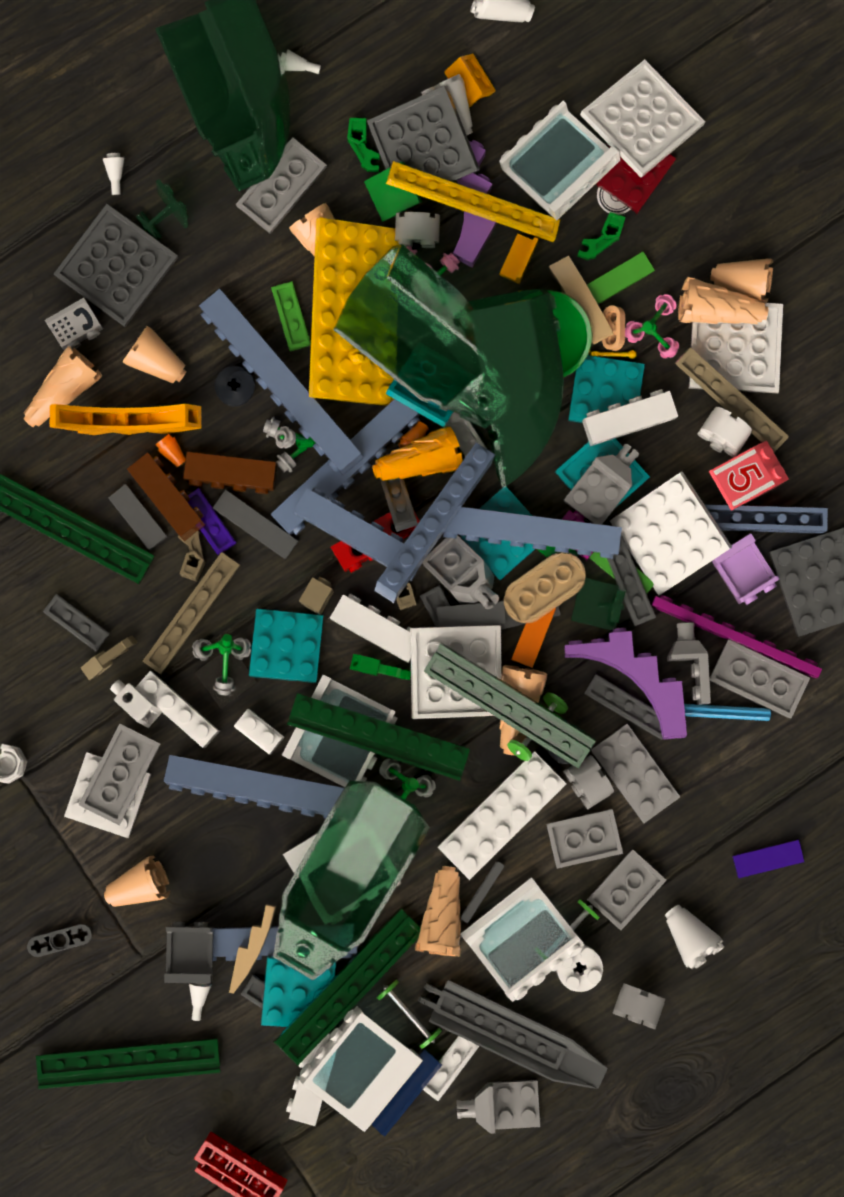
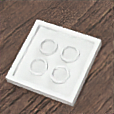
(85, 816)

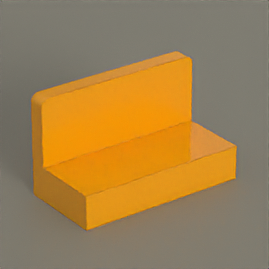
(475, 79)
(518, 258)

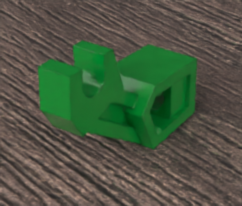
(365, 156)
(597, 246)
(373, 667)

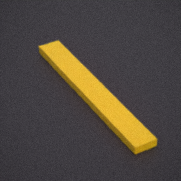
(472, 201)

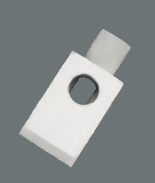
(139, 708)

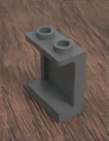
(189, 953)

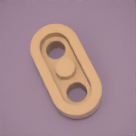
(617, 327)

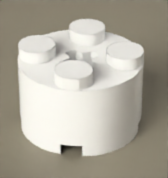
(725, 432)
(590, 974)

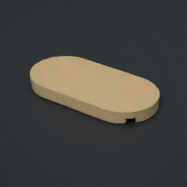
(544, 587)

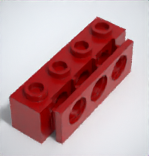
(352, 562)
(236, 1170)

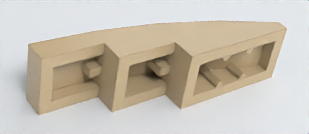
(574, 286)
(248, 955)

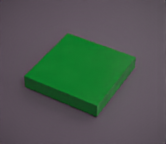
(388, 198)

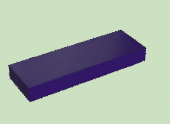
(214, 529)
(768, 858)

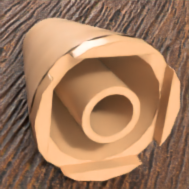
(745, 277)
(155, 357)
(139, 884)

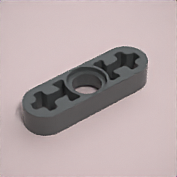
(42, 938)

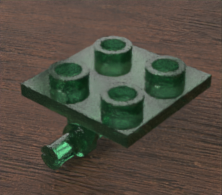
(173, 206)
(598, 604)

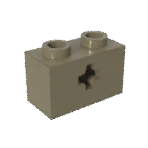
(317, 595)

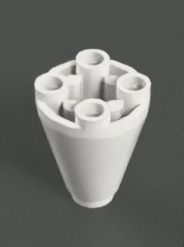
(503, 10)
(458, 93)
(692, 937)

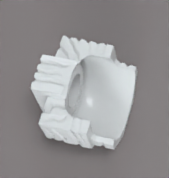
(11, 763)

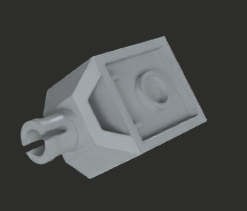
(603, 486)
(462, 572)
(687, 649)
(503, 1105)

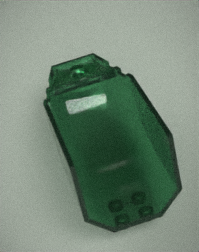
(232, 85)
(417, 333)
(519, 375)
(347, 876)

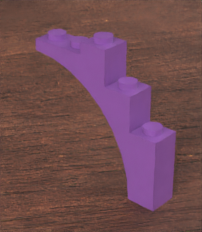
(475, 229)
(643, 670)

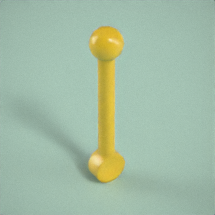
(631, 354)

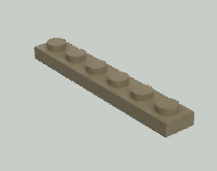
(731, 398)
(191, 613)

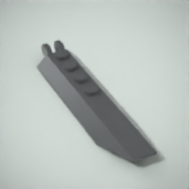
(513, 1036)

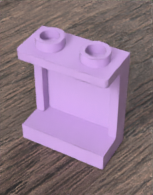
(745, 570)

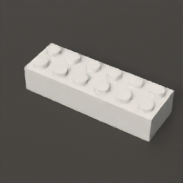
(501, 815)

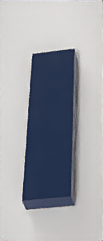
(407, 1093)

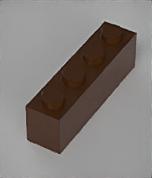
(230, 471)
(166, 497)

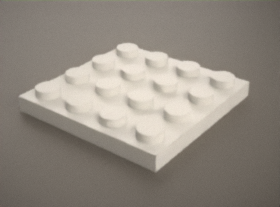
(642, 118)
(743, 352)
(671, 533)
(430, 696)

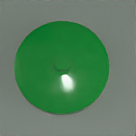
(575, 331)

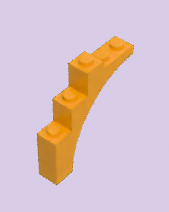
(126, 420)

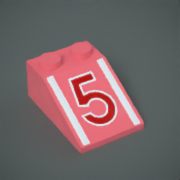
(749, 475)

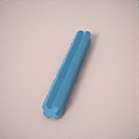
(727, 712)

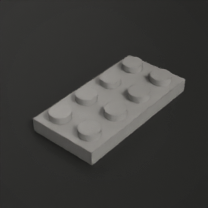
(275, 197)
(759, 679)
(635, 773)
(119, 774)

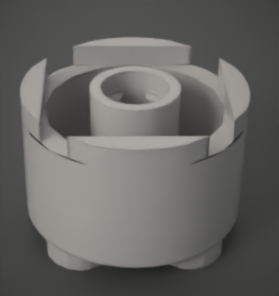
(417, 228)
(589, 782)
(639, 1006)

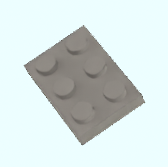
(584, 838)
(626, 889)

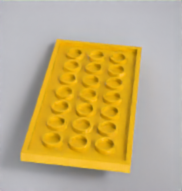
(341, 260)

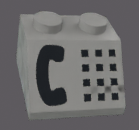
(74, 324)

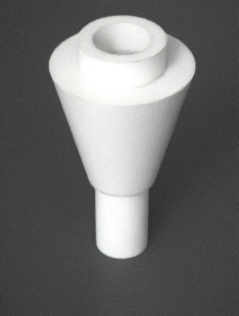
(294, 62)
(114, 168)
(198, 996)

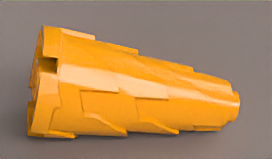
(422, 457)

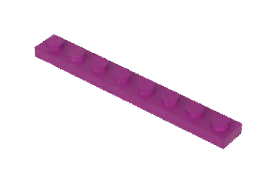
(745, 639)

